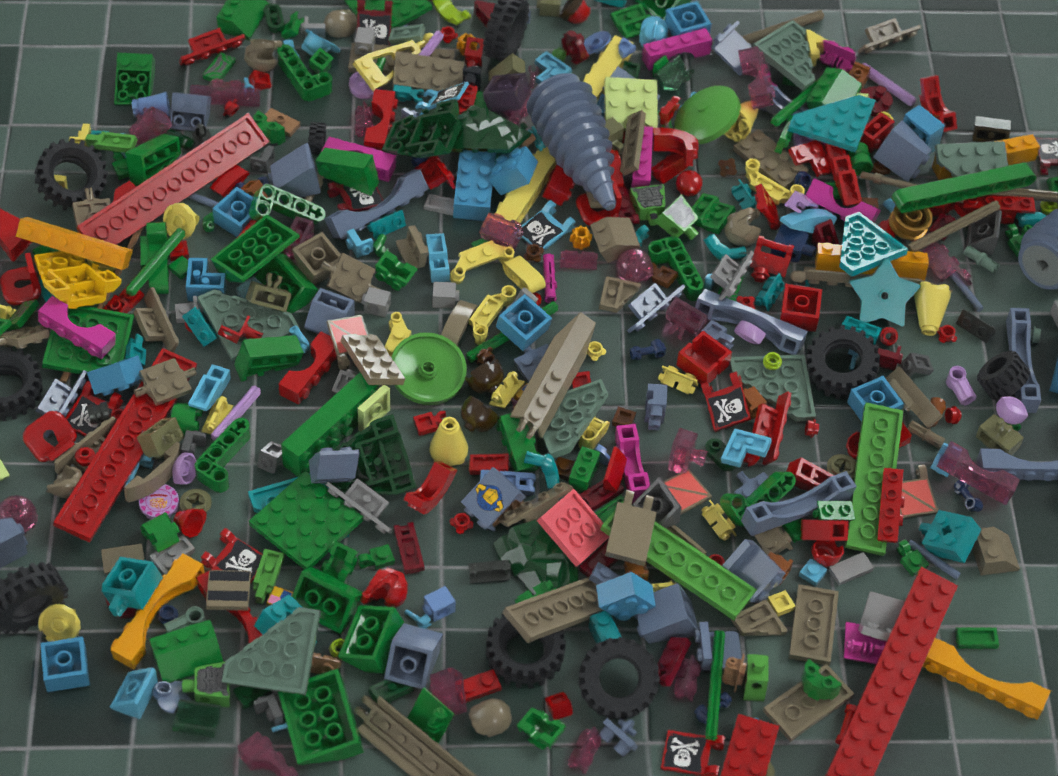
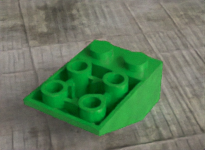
(133, 77)

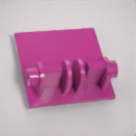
(842, 54)
(860, 646)

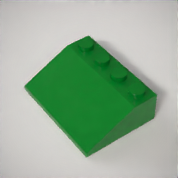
(253, 249)
(321, 721)

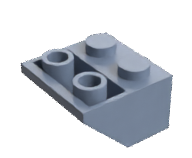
(189, 110)
(326, 307)
(334, 465)

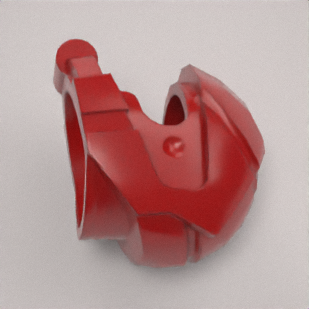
(387, 585)

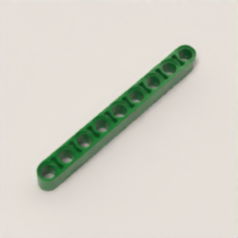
(963, 187)

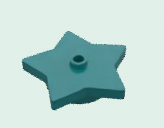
(884, 280)

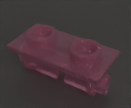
(363, 119)
(577, 260)
(689, 671)
(589, 742)

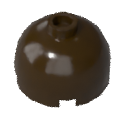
(486, 377)
(477, 416)

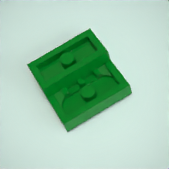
(629, 20)
(712, 213)

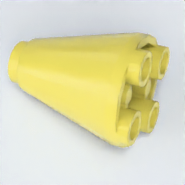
(744, 122)
(931, 305)
(449, 443)

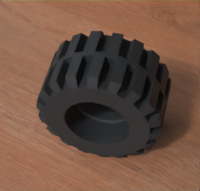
(1003, 375)

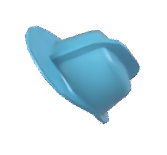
(652, 30)
(313, 43)

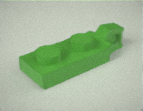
(112, 141)
(267, 574)

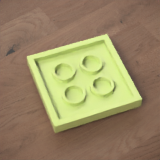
(629, 96)

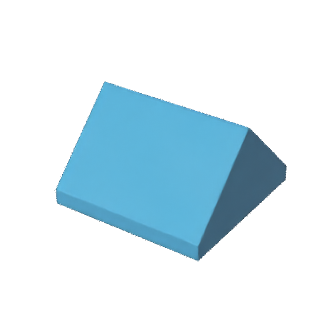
(135, 692)

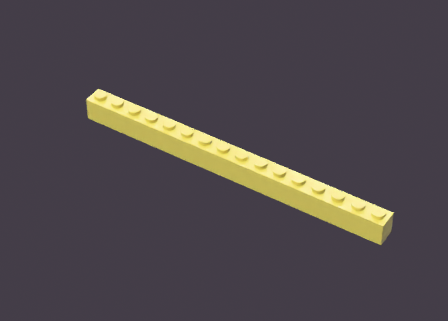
(520, 200)

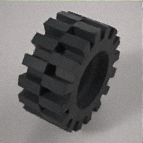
(317, 137)

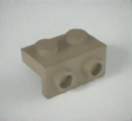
(412, 248)
(774, 540)

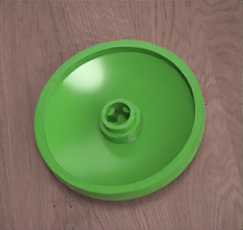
(709, 113)
(431, 368)

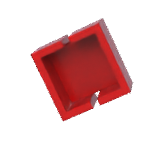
(704, 358)

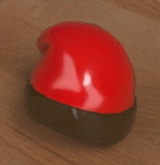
(575, 11)

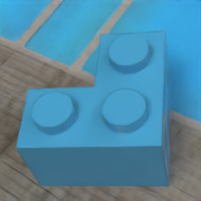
(200, 280)
(117, 375)

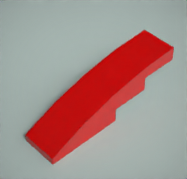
(843, 175)

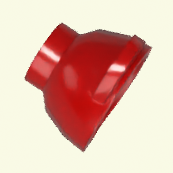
(190, 521)

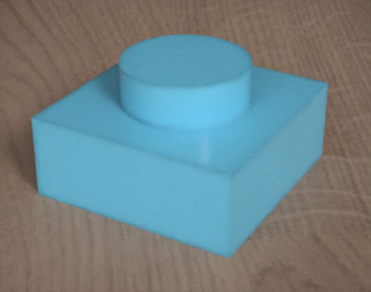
(812, 572)

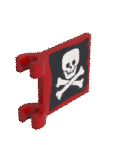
(727, 405)
(78, 415)
(235, 556)
(690, 753)

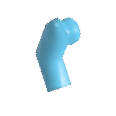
(302, 340)

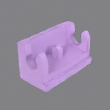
(799, 201)

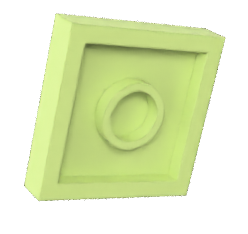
(374, 407)

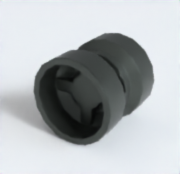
(98, 412)

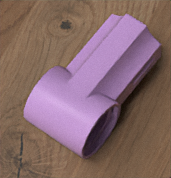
(960, 385)

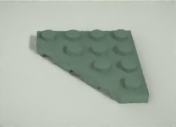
(788, 53)
(971, 157)
(232, 313)
(790, 377)
(574, 417)
(279, 657)

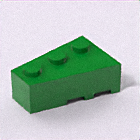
(152, 157)
(349, 168)
(267, 354)
(516, 443)

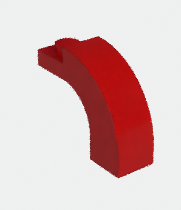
(932, 101)
(676, 141)
(432, 489)

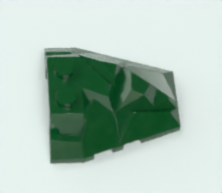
(488, 131)
(426, 134)
(381, 459)
(535, 557)

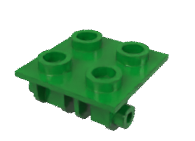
(430, 715)

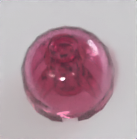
(634, 265)
(21, 511)

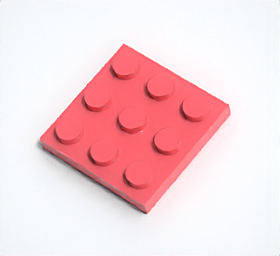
(574, 527)

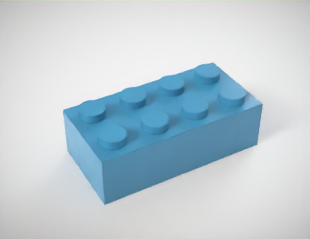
(473, 185)

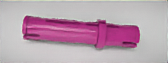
(549, 277)

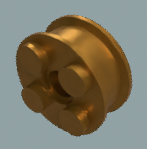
(911, 224)

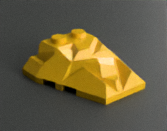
(74, 280)

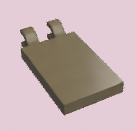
(631, 530)

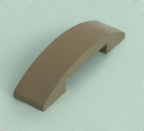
(458, 321)
(140, 487)

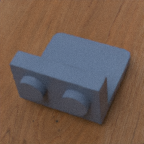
(705, 643)

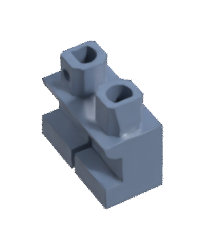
(655, 405)

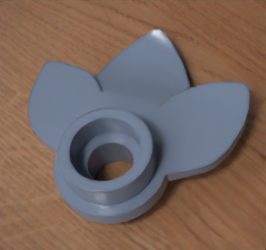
(169, 695)

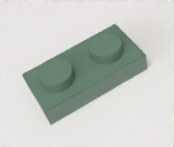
(407, 33)

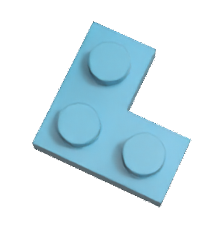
(550, 66)
(742, 443)

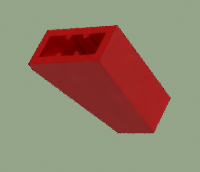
(9, 242)

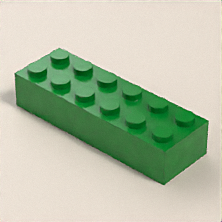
(326, 426)

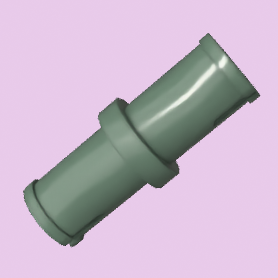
(981, 259)

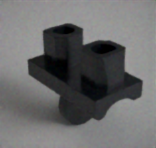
(473, 76)

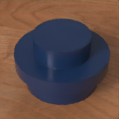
(803, 178)
(167, 613)

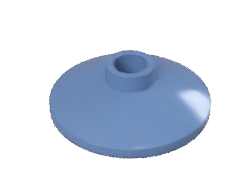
(596, 42)

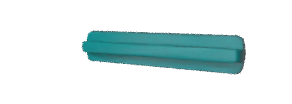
(538, 141)

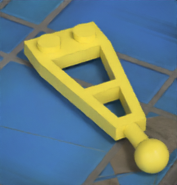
(370, 71)

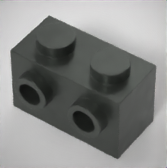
(991, 129)

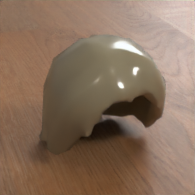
(340, 23)
(65, 482)
(490, 717)

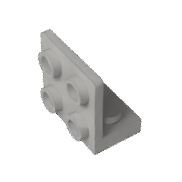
(879, 615)

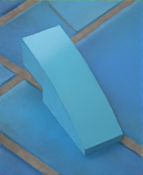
(807, 219)
(438, 258)
(210, 388)

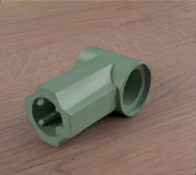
(186, 619)

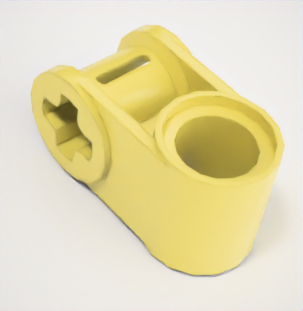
(593, 433)

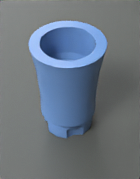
(157, 101)

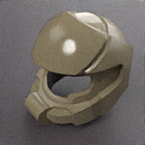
(260, 54)
(739, 229)

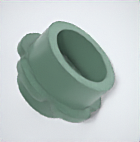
(1035, 335)

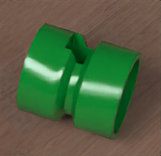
(860, 159)

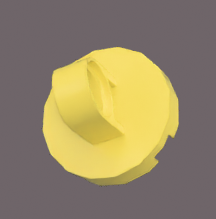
(180, 216)
(59, 622)

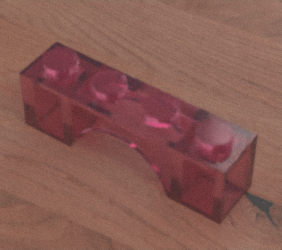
(752, 64)
(958, 463)
(259, 754)

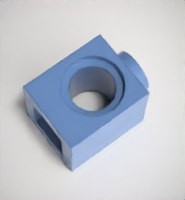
(439, 604)

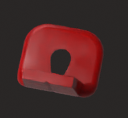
(590, 216)
(15, 295)
(42, 449)

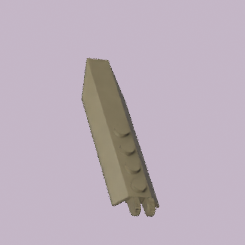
(832, 278)
(554, 376)
(406, 742)

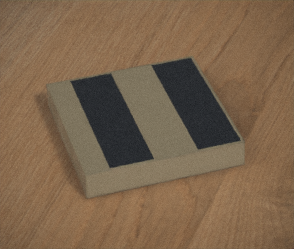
(228, 590)

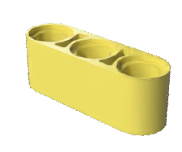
(523, 274)

